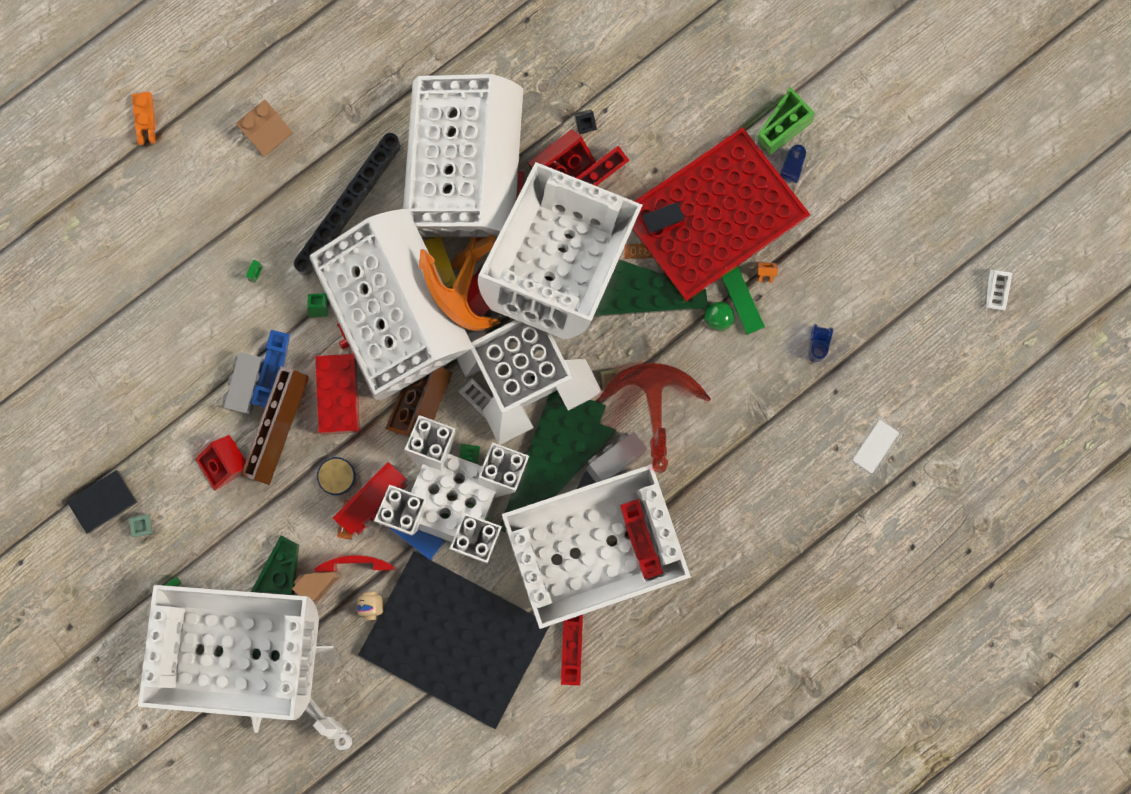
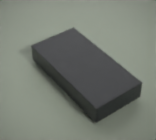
(663, 218)

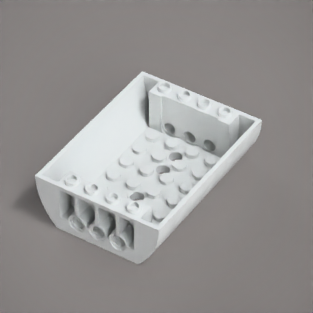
(481, 153)
(528, 251)
(388, 261)
(584, 522)
(234, 682)

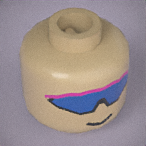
(369, 605)

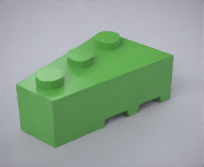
(785, 123)

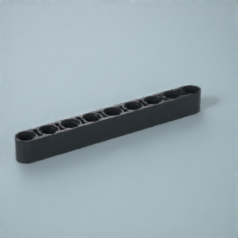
(349, 195)

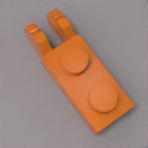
(144, 116)

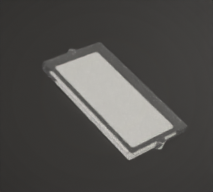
(876, 446)

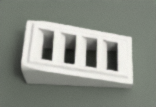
(991, 289)
(477, 387)

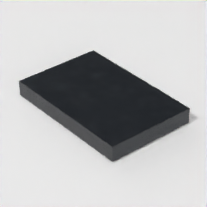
(102, 501)

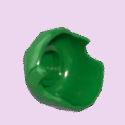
(719, 316)

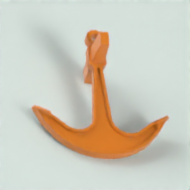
(454, 300)

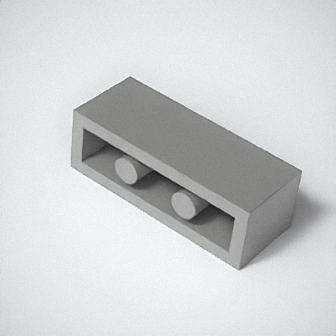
(243, 383)
(616, 457)

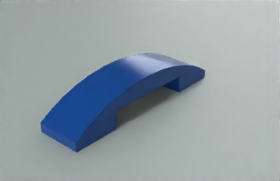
(275, 357)

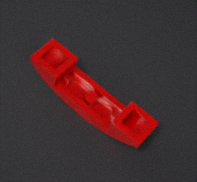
(640, 539)
(331, 565)
(572, 651)

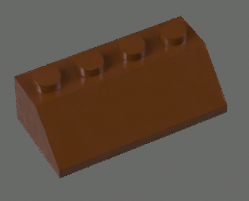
(418, 399)

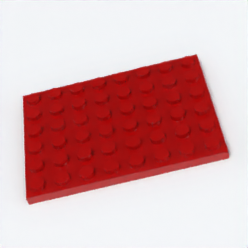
(730, 209)

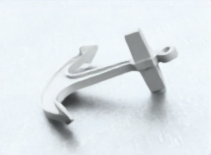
(324, 725)

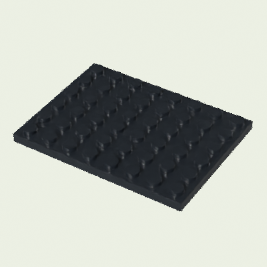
(454, 640)

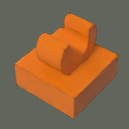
(766, 269)

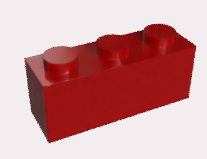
(604, 167)

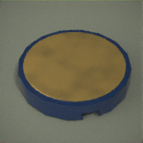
(336, 476)

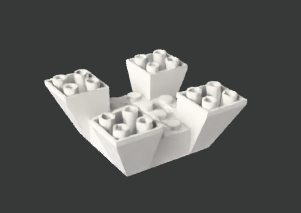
(511, 392)
(420, 510)

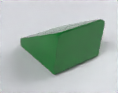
(317, 305)

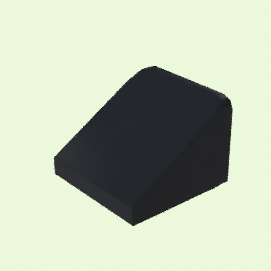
(585, 121)

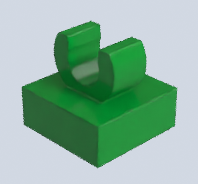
(469, 453)

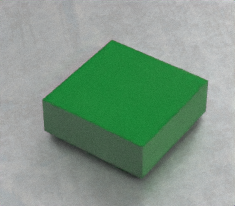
(254, 271)

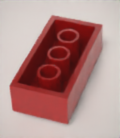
(337, 394)

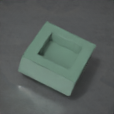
(141, 526)

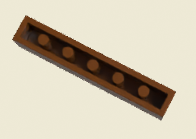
(275, 425)

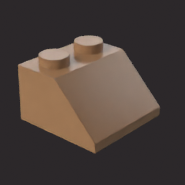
(264, 128)
(315, 584)

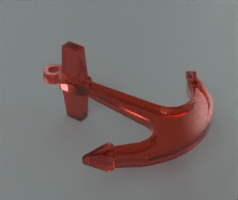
(653, 379)

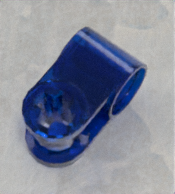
(793, 166)
(820, 339)

